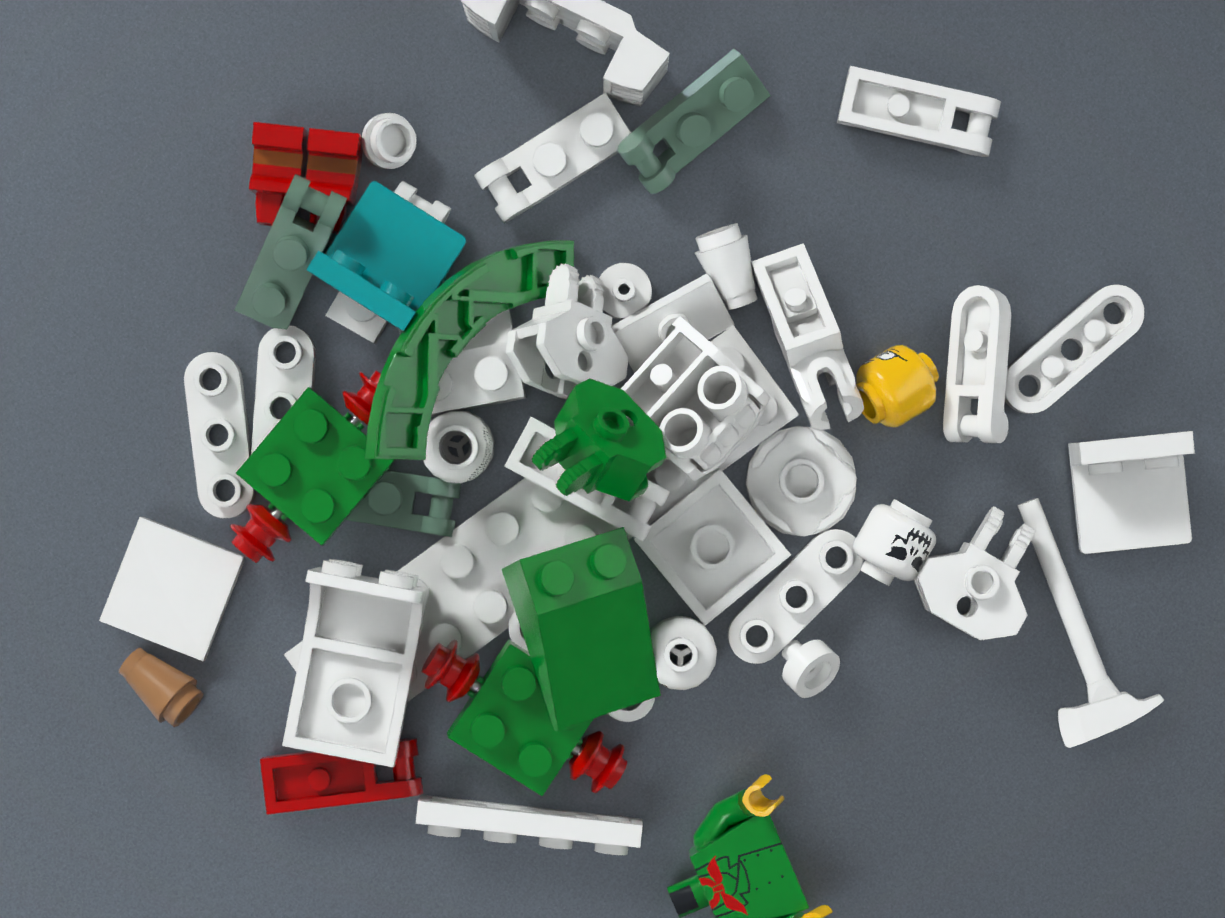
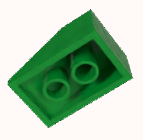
(585, 627)

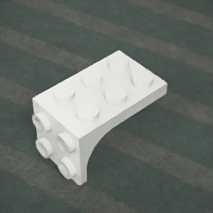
(355, 662)

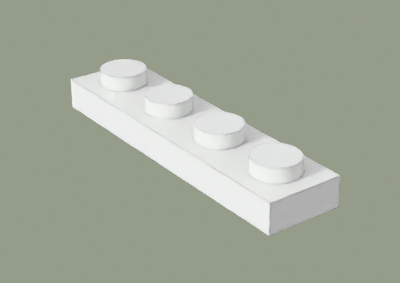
(505, 821)

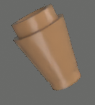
(162, 688)

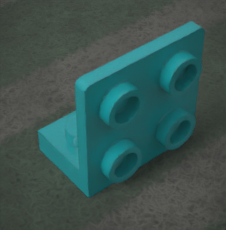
(389, 255)

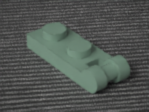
(693, 120)
(291, 244)
(393, 502)

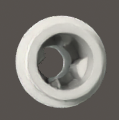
(728, 263)

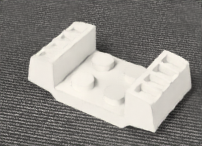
(637, 60)

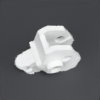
(569, 337)
(987, 582)

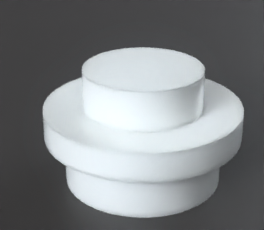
(388, 140)

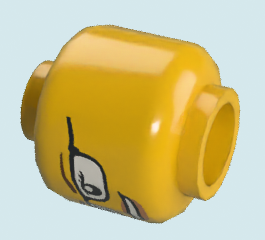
(897, 385)

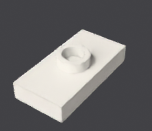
(649, 327)

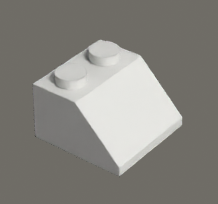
(481, 372)

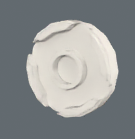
(801, 481)

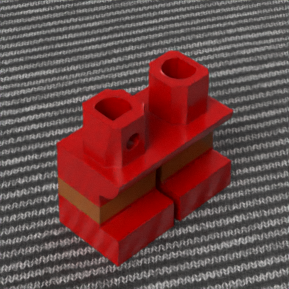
(283, 152)

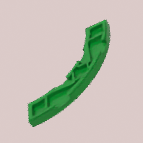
(442, 330)

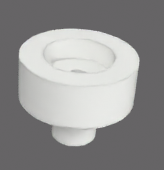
(639, 294)
(809, 667)

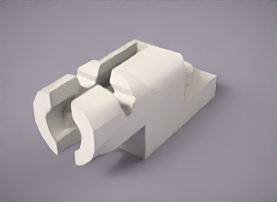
(807, 332)

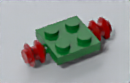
(310, 471)
(511, 724)

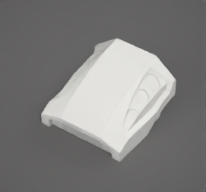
(696, 400)

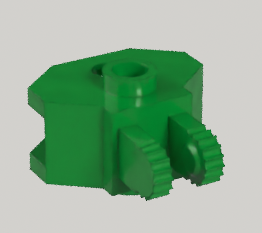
(600, 445)

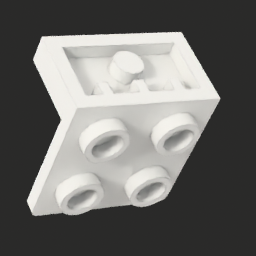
(1131, 492)

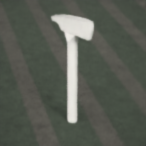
(1106, 705)

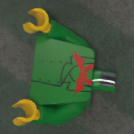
(742, 863)

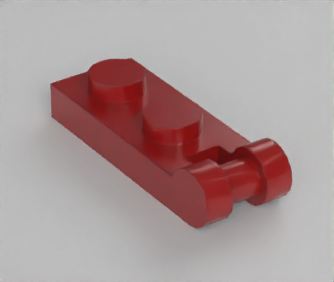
(323, 780)

